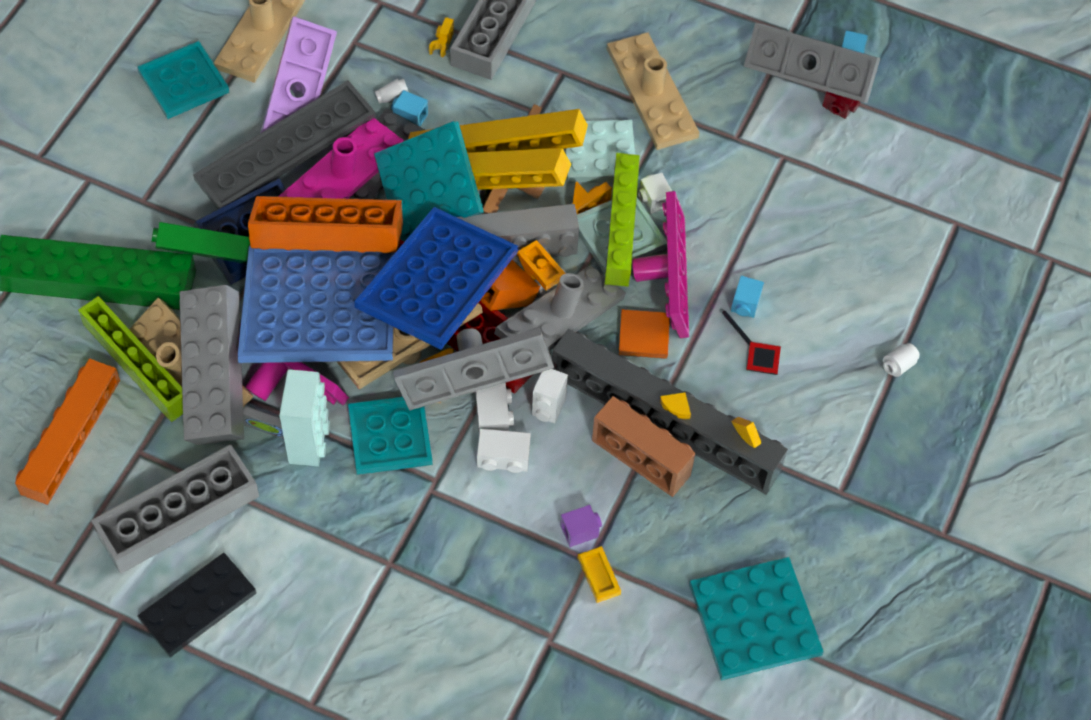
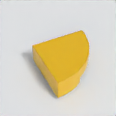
(676, 404)
(747, 431)

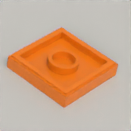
(644, 334)

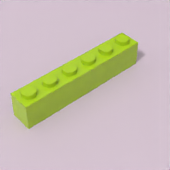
(622, 220)
(133, 357)

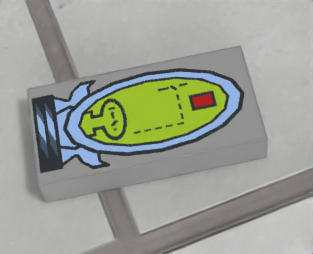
(262, 422)

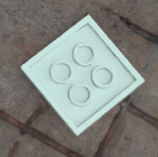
(598, 154)
(595, 233)

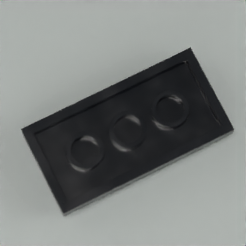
(197, 604)

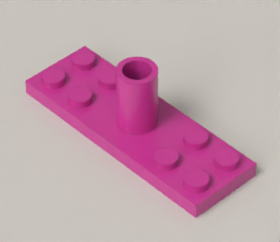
(346, 165)
(670, 266)
(269, 375)

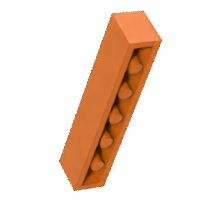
(67, 431)

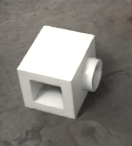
(653, 192)

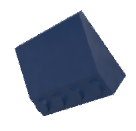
(234, 220)

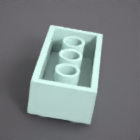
(304, 418)

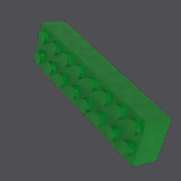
(94, 270)

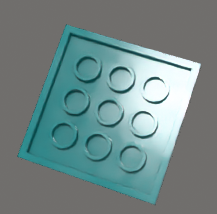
(430, 174)
(755, 618)

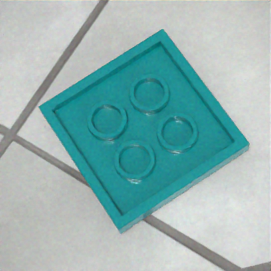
(183, 79)
(389, 436)

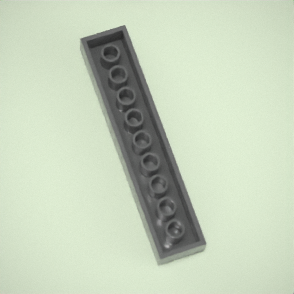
(708, 431)

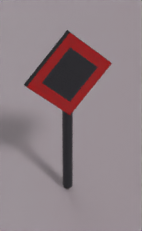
(761, 357)

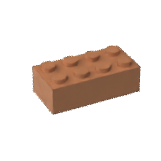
(643, 446)

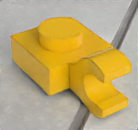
(444, 34)

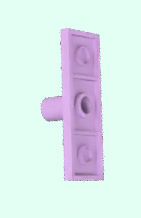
(300, 70)

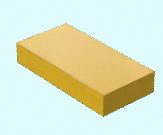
(599, 574)

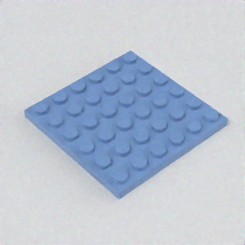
(304, 308)

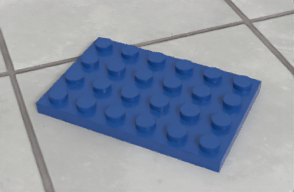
(436, 277)

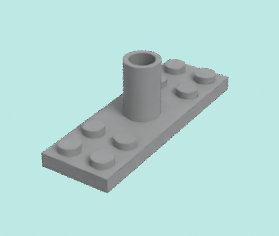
(812, 62)
(568, 306)
(473, 367)

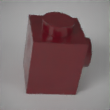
(840, 105)

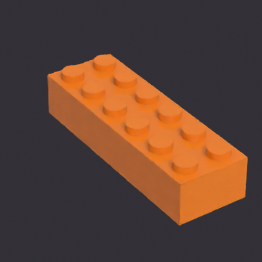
(325, 224)

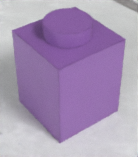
(580, 525)

